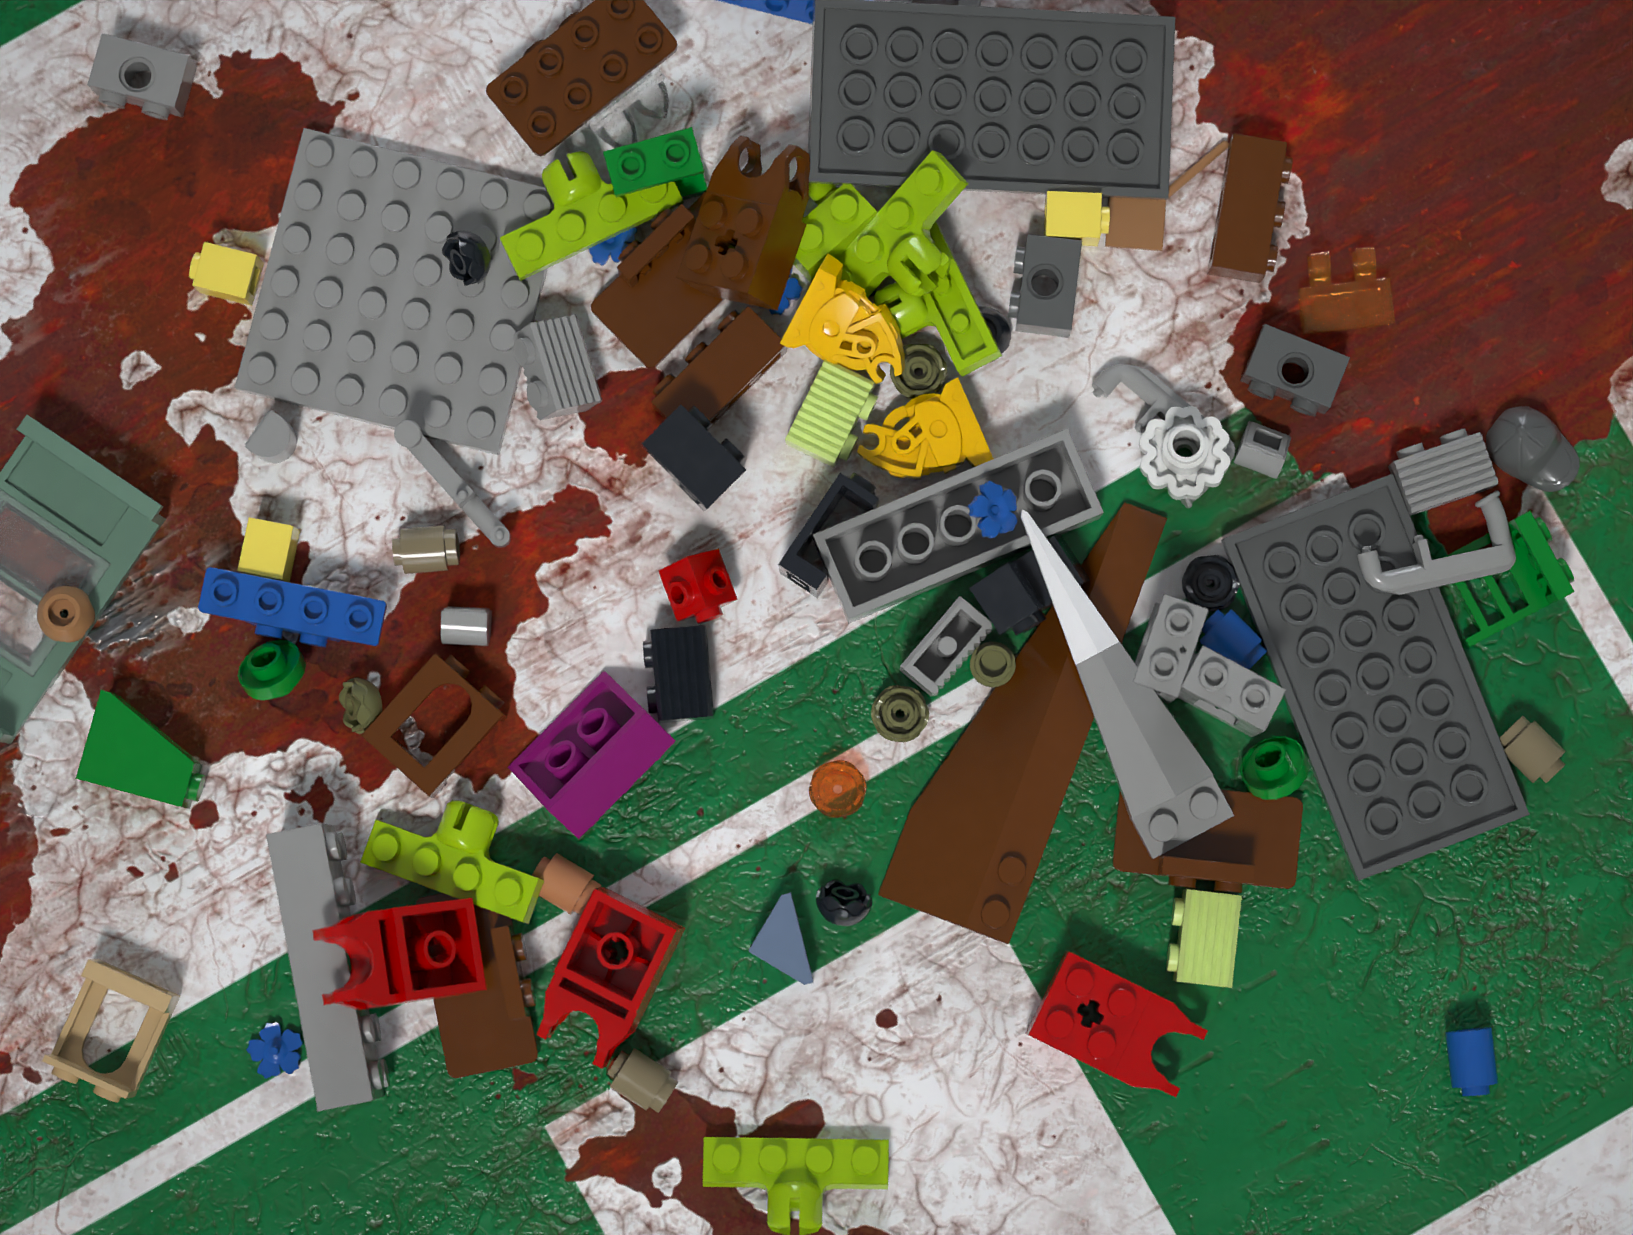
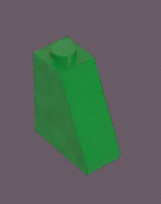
(137, 757)

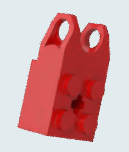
(407, 954)
(599, 984)
(1126, 1028)

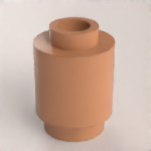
(565, 884)

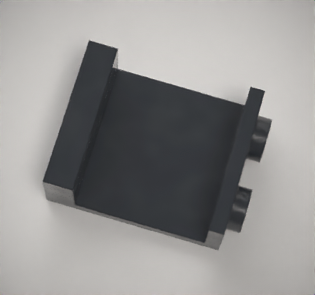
(792, 564)

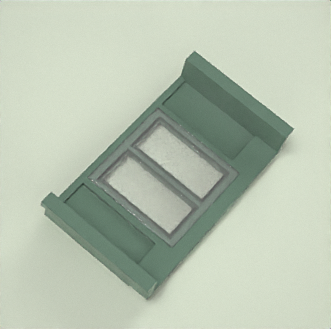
(59, 526)

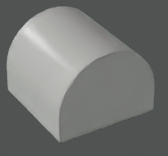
(272, 439)
(1262, 449)
(466, 626)

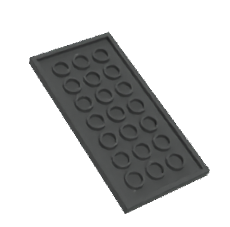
(997, 91)
(1374, 681)

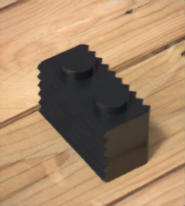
(680, 674)

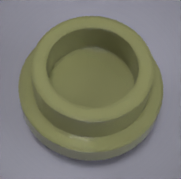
(992, 664)

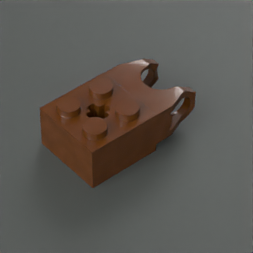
(748, 227)

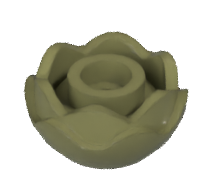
(933, 368)
(900, 698)
(361, 704)

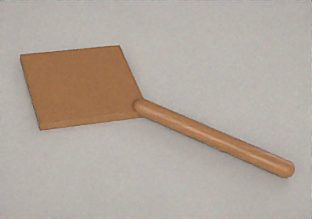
(1142, 221)

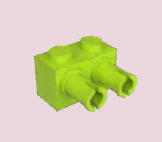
(831, 225)

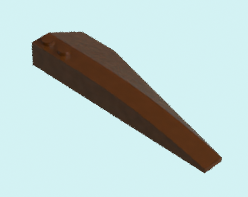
(998, 793)

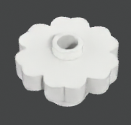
(1184, 475)

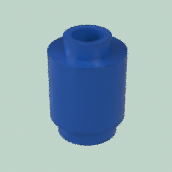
(1232, 638)

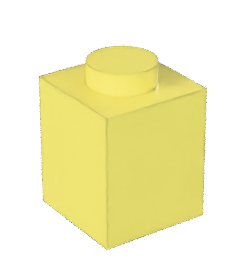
(1076, 216)
(226, 273)
(268, 549)

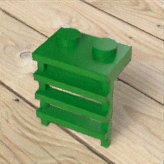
(1535, 574)

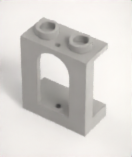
(1168, 646)
(1242, 695)

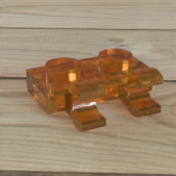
(1345, 305)

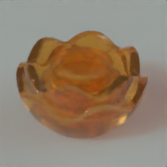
(842, 774)

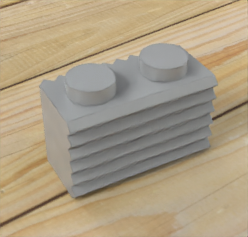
(556, 367)
(1443, 472)
(946, 647)

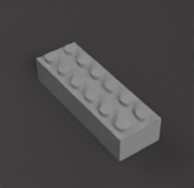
(934, 539)
(314, 897)

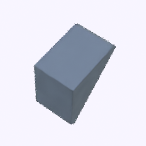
(782, 942)

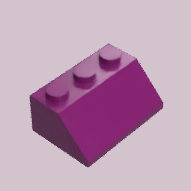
(591, 754)

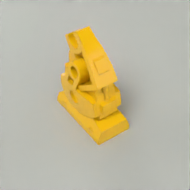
(845, 326)
(935, 439)

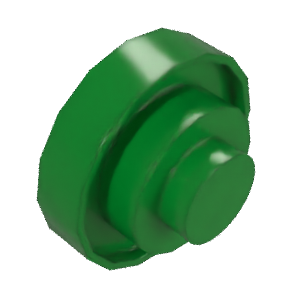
(271, 670)
(1274, 767)

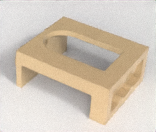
(68, 1051)

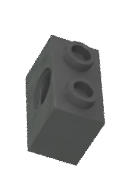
(1052, 258)
(1320, 365)

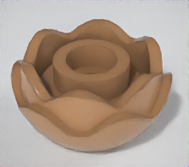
(77, 622)

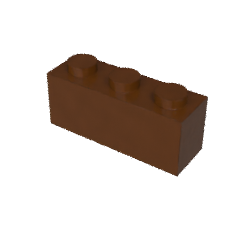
(1249, 208)
(723, 369)

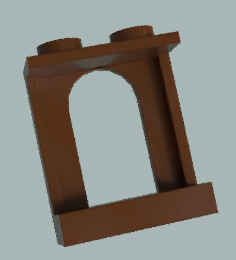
(483, 718)

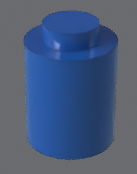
(1472, 1060)

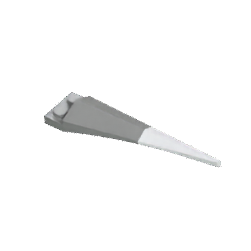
(1155, 764)

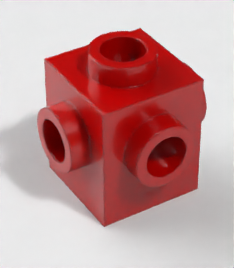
(698, 586)

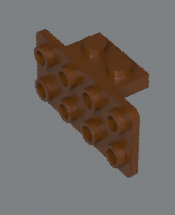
(580, 70)
(646, 302)
(1248, 849)
(493, 1025)

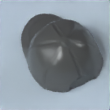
(1532, 449)

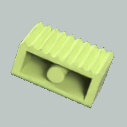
(831, 413)
(1205, 938)

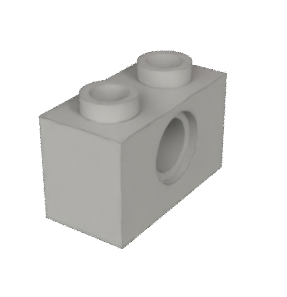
(121, 59)

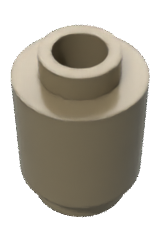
(426, 549)
(1532, 750)
(642, 1080)

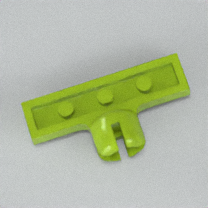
(582, 215)
(899, 235)
(947, 308)
(455, 861)
(795, 1172)

